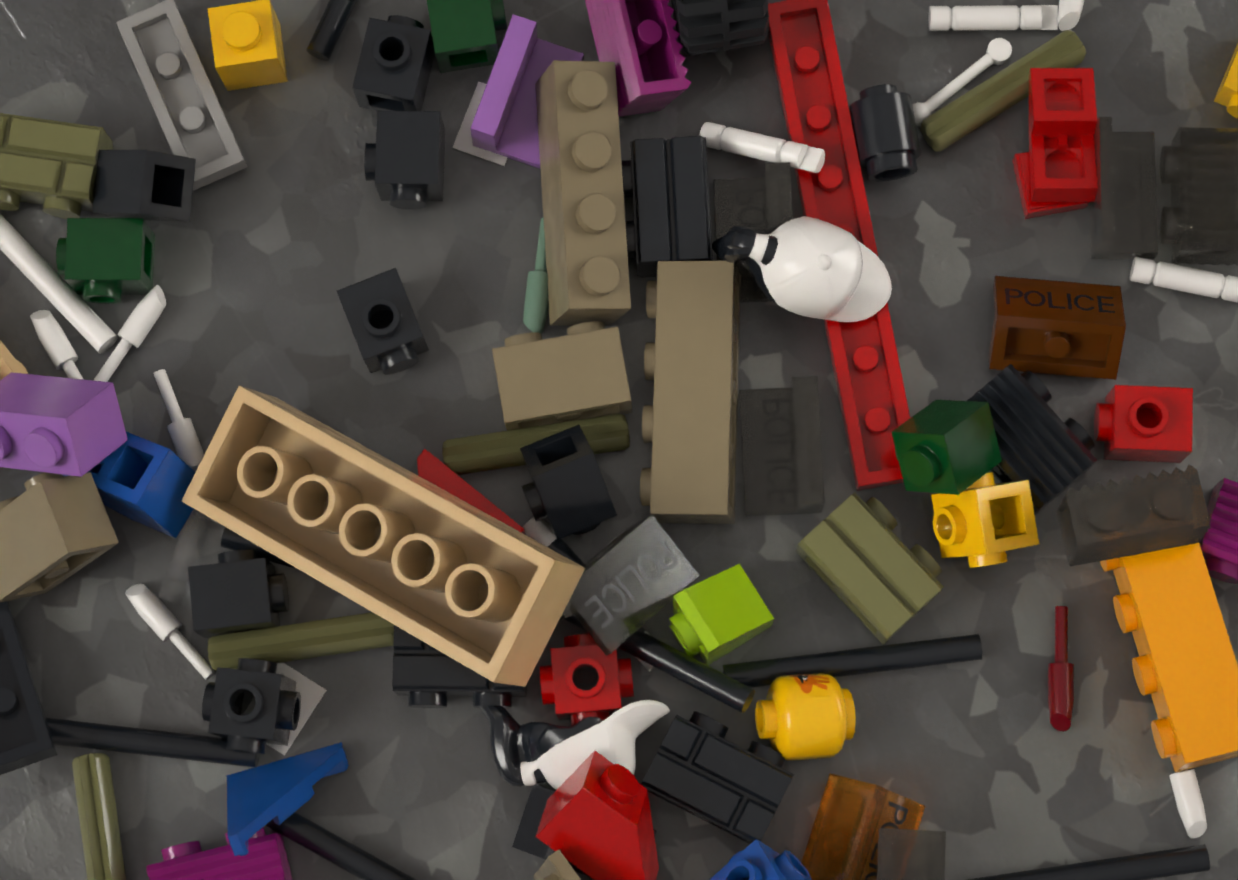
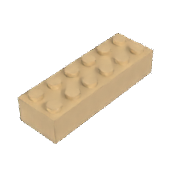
(383, 537)

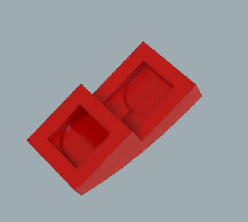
(1062, 135)

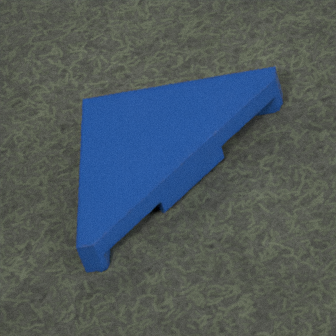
(276, 791)

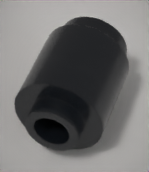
(885, 133)

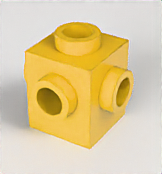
(985, 521)

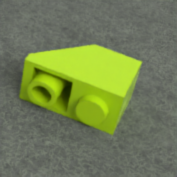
(718, 615)

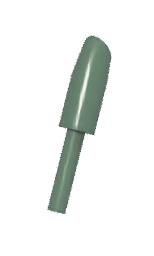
(536, 295)

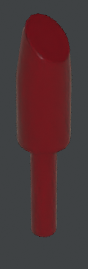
(1061, 676)

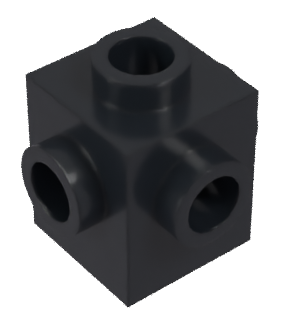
(274, 711)

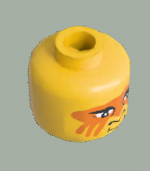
(806, 716)

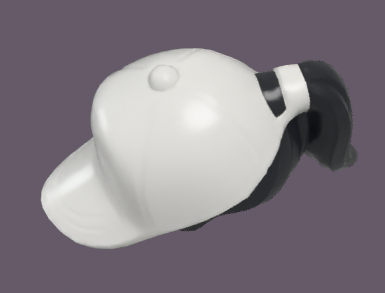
(811, 268)
(554, 752)

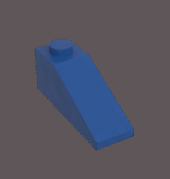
(145, 484)

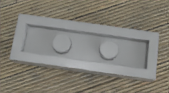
(181, 92)

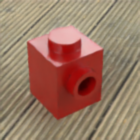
(1145, 423)

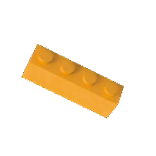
(1181, 653)

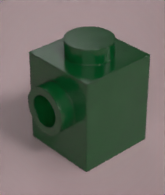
(465, 32)
(107, 258)
(946, 446)

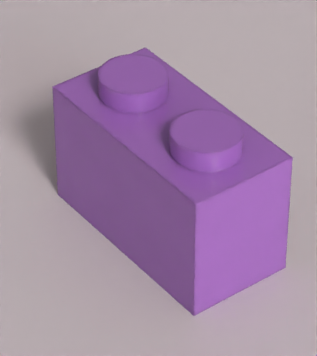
(58, 423)

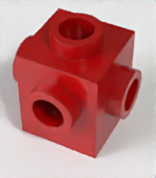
(576, 704)

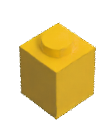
(247, 44)

